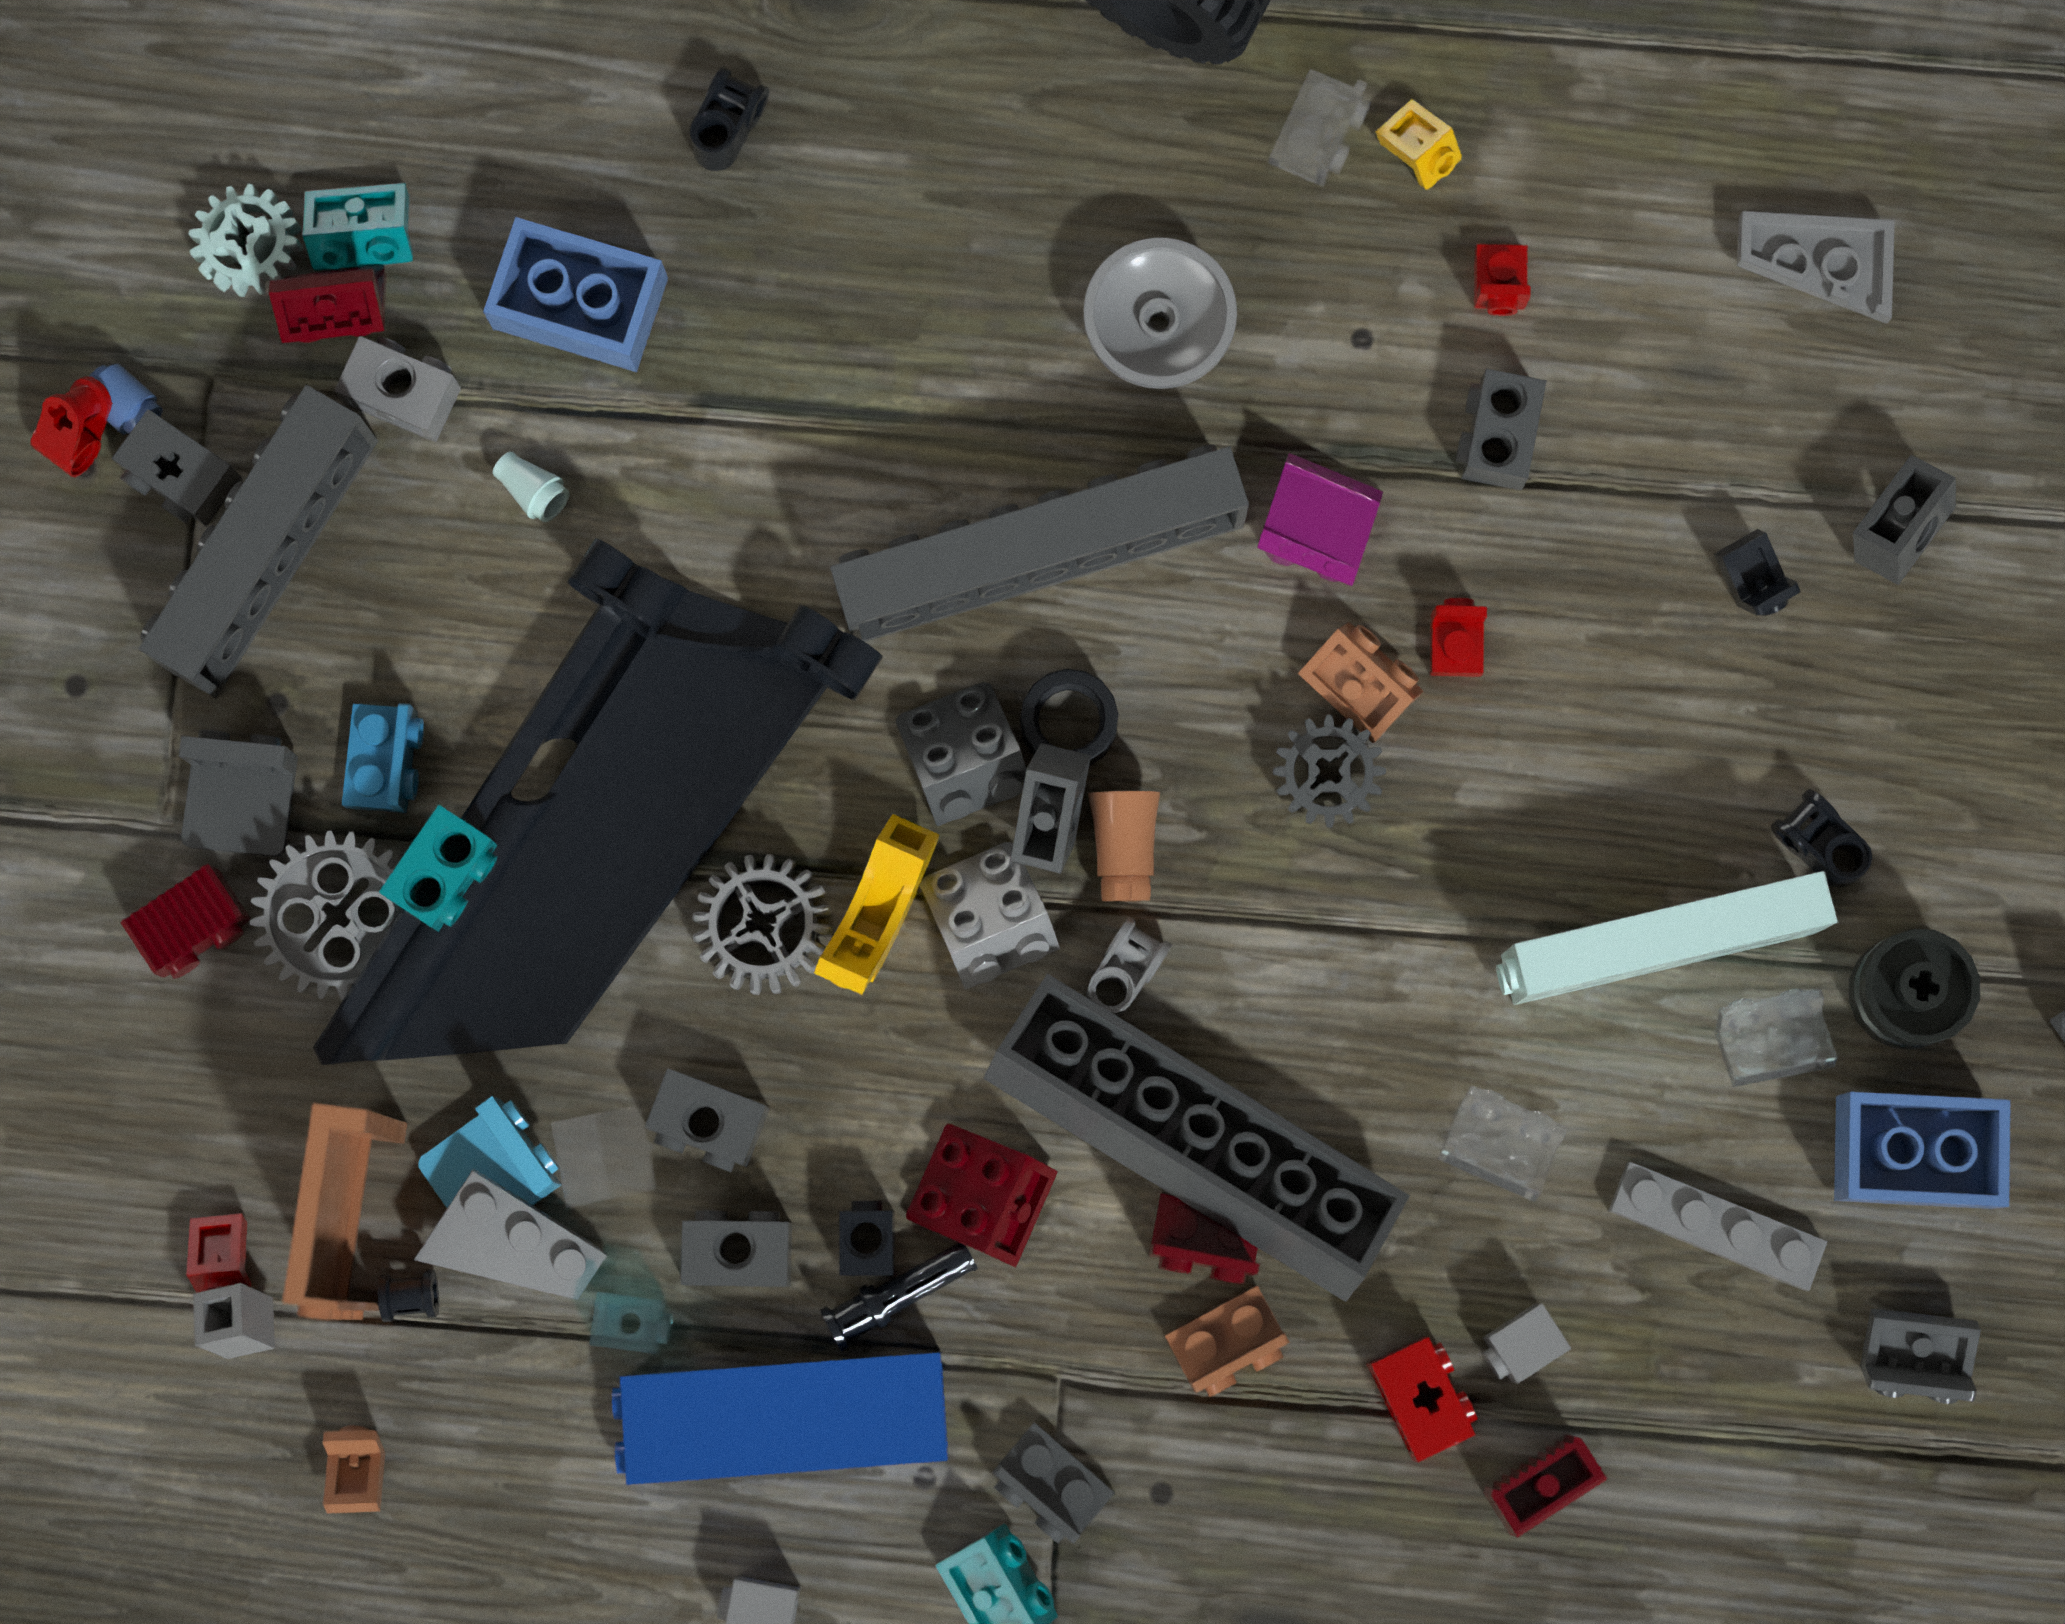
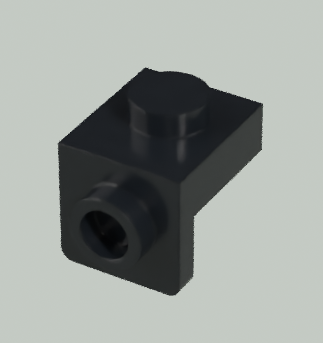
(1756, 575)

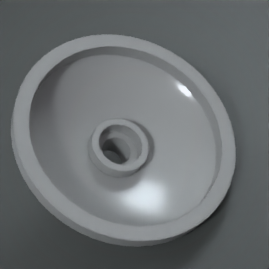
(1166, 281)

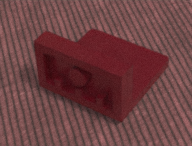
(329, 303)
(981, 1194)
(1190, 1238)

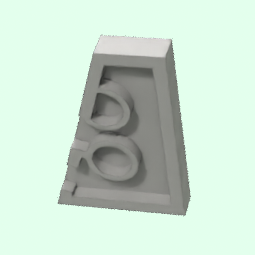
(1824, 256)
(510, 1241)

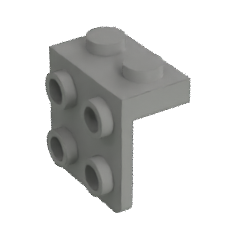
(989, 915)

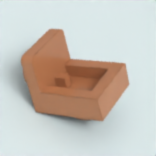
(353, 1470)

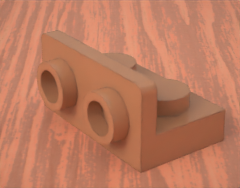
(1361, 680)
(1227, 1341)

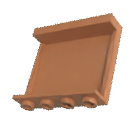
(331, 1210)

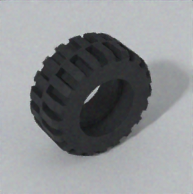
(1188, 28)

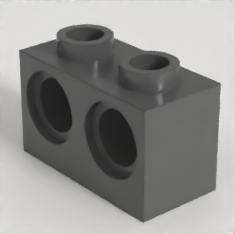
(1512, 431)

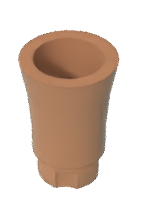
(1125, 842)

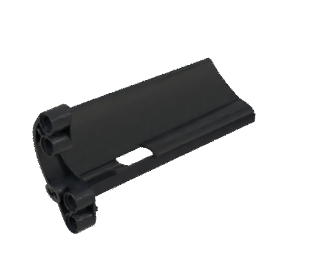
(672, 729)

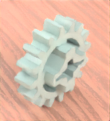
(224, 236)

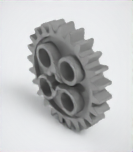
(299, 885)

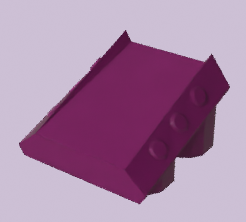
(1319, 520)

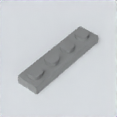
(1718, 1226)

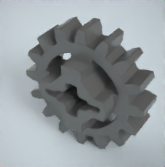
(1313, 754)

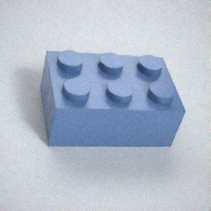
(575, 294)
(1922, 1150)

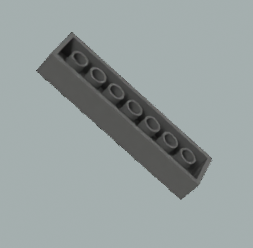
(1040, 543)
(1196, 1137)

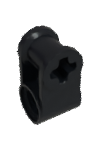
(730, 111)
(1821, 837)

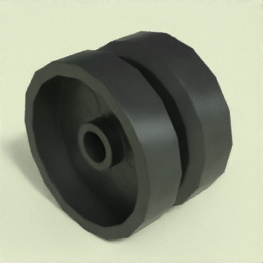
(1889, 1007)

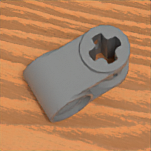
(1130, 963)

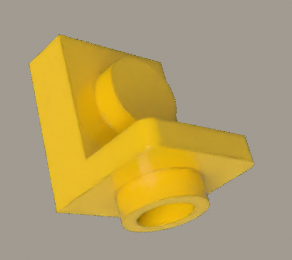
(1421, 142)

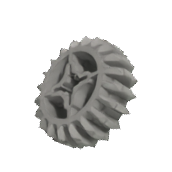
(741, 934)

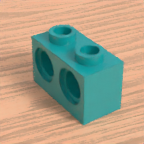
(427, 861)

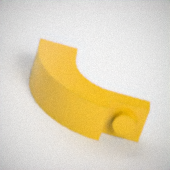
(878, 905)

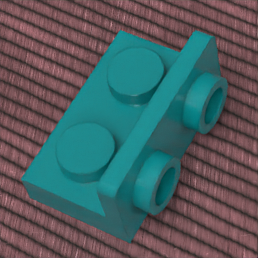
(357, 226)
(996, 1582)

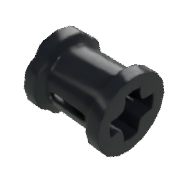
(408, 1296)

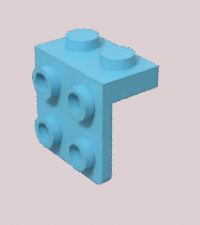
(496, 1148)

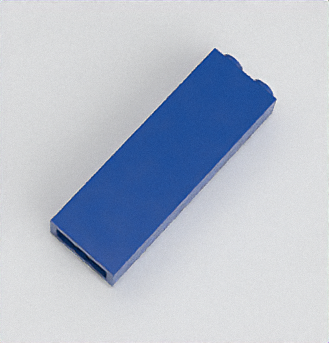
(781, 1418)

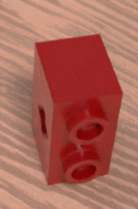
(1420, 1429)

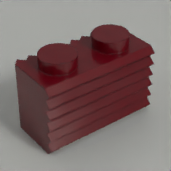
(187, 922)
(1544, 1485)

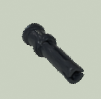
(873, 1305)

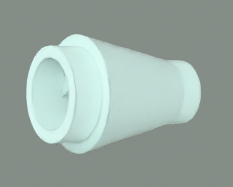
(533, 488)

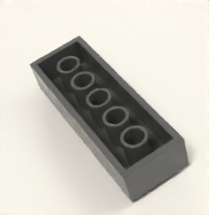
(258, 541)

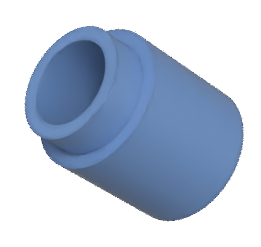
(128, 397)

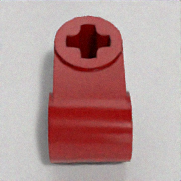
(73, 426)

